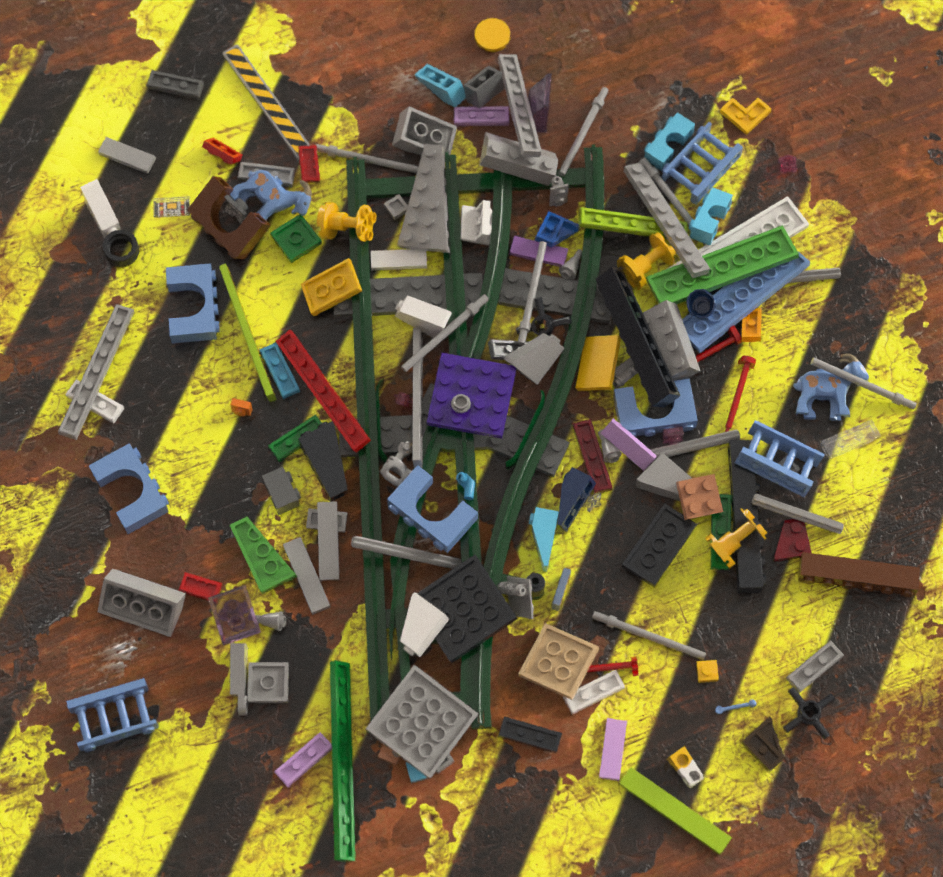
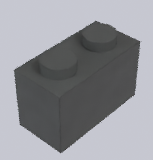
(483, 86)
(281, 491)

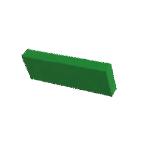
(288, 443)

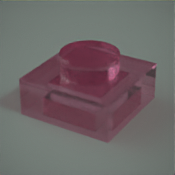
(673, 435)

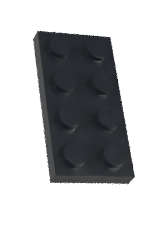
(659, 545)

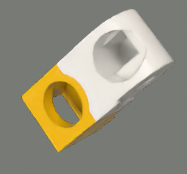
(685, 767)

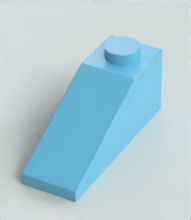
(442, 85)
(543, 530)

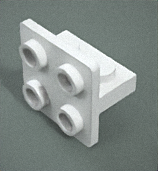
(476, 223)

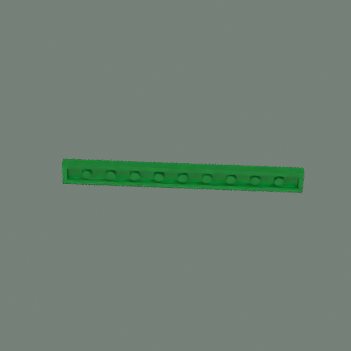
(342, 762)

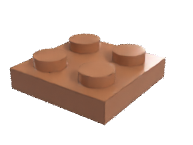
(699, 496)

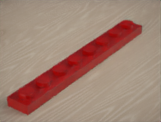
(323, 391)

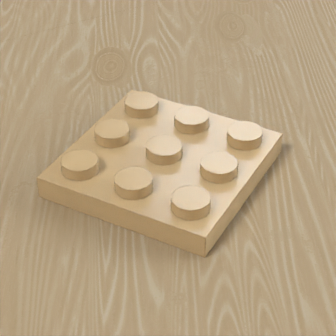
(558, 661)

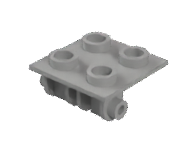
(519, 596)

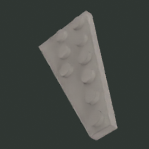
(427, 209)

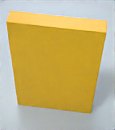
(331, 287)
(598, 363)

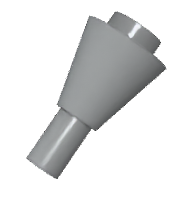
(570, 268)
(610, 452)
(273, 620)

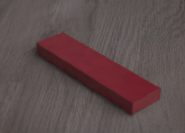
(592, 455)

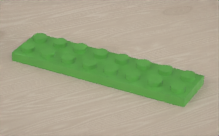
(726, 266)

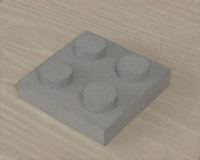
(268, 682)

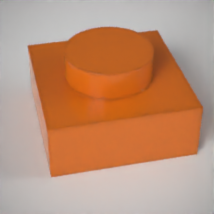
(241, 407)

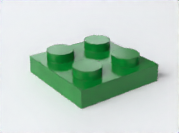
(295, 238)

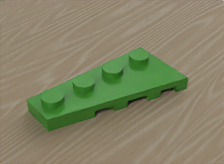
(263, 560)

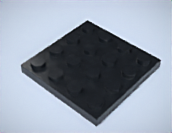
(472, 606)

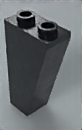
(324, 457)

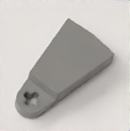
(238, 675)

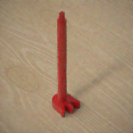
(734, 338)
(749, 362)
(616, 666)

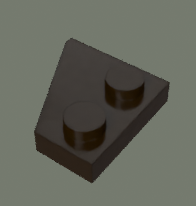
(764, 745)

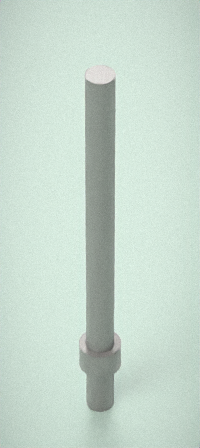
(597, 104)
(333, 151)
(654, 174)
(470, 310)
(525, 324)
(896, 398)
(611, 621)

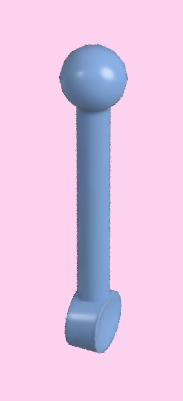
(719, 709)

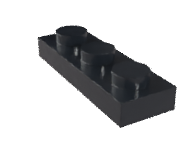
(530, 735)

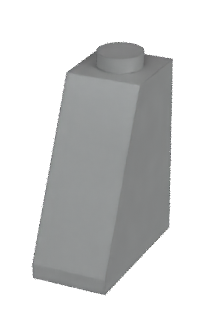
(536, 356)
(662, 478)

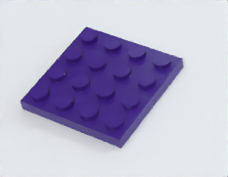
(484, 383)

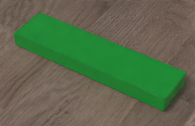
(719, 526)

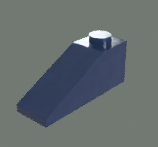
(574, 492)

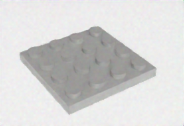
(421, 722)

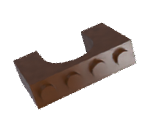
(206, 212)

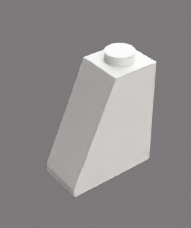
(100, 207)
(422, 315)
(421, 625)

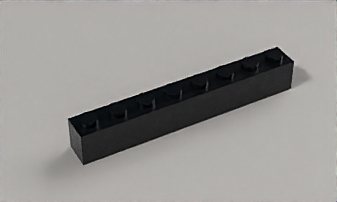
(637, 337)
(748, 556)

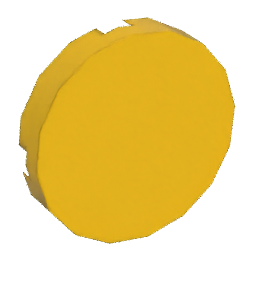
(492, 35)

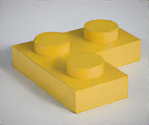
(745, 118)

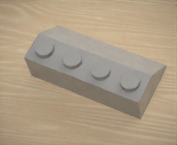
(506, 157)
(141, 602)

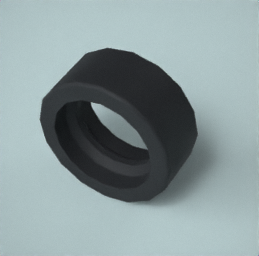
(123, 260)

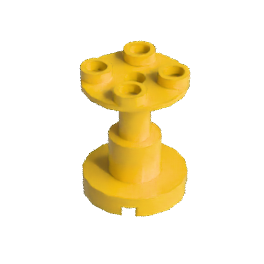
(332, 221)
(642, 264)
(731, 541)

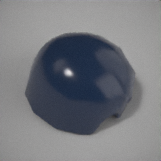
(700, 304)

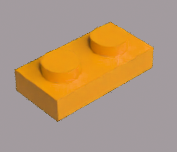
(752, 326)

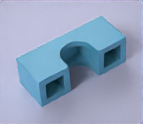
(677, 129)
(714, 205)

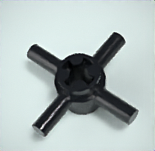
(550, 322)
(802, 716)

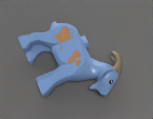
(272, 194)
(827, 386)

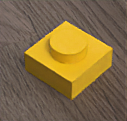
(707, 671)

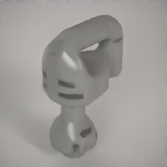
(396, 465)

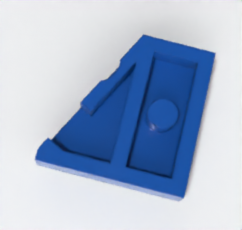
(556, 229)

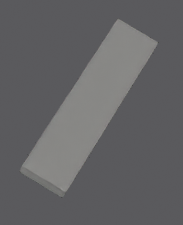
(328, 541)
(306, 575)

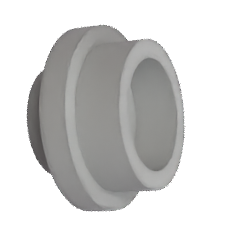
(460, 403)

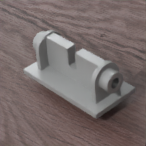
(559, 192)
(624, 373)

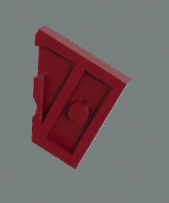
(792, 541)

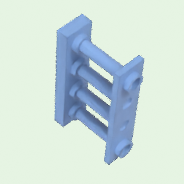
(709, 179)
(773, 471)
(99, 700)

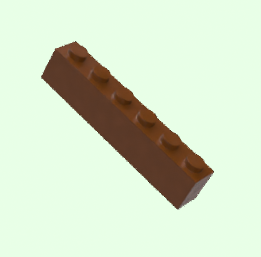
(859, 574)

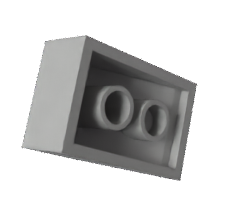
(419, 128)

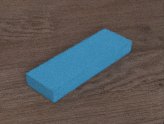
(279, 370)

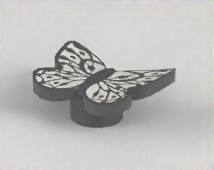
(236, 208)

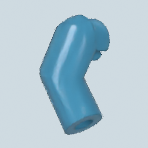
(467, 483)

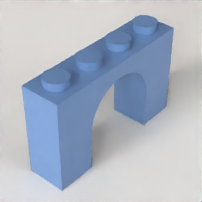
(203, 324)
(637, 424)
(127, 463)
(442, 533)

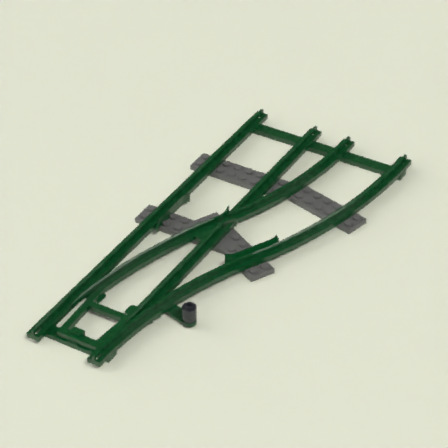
(525, 445)

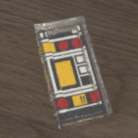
(171, 207)

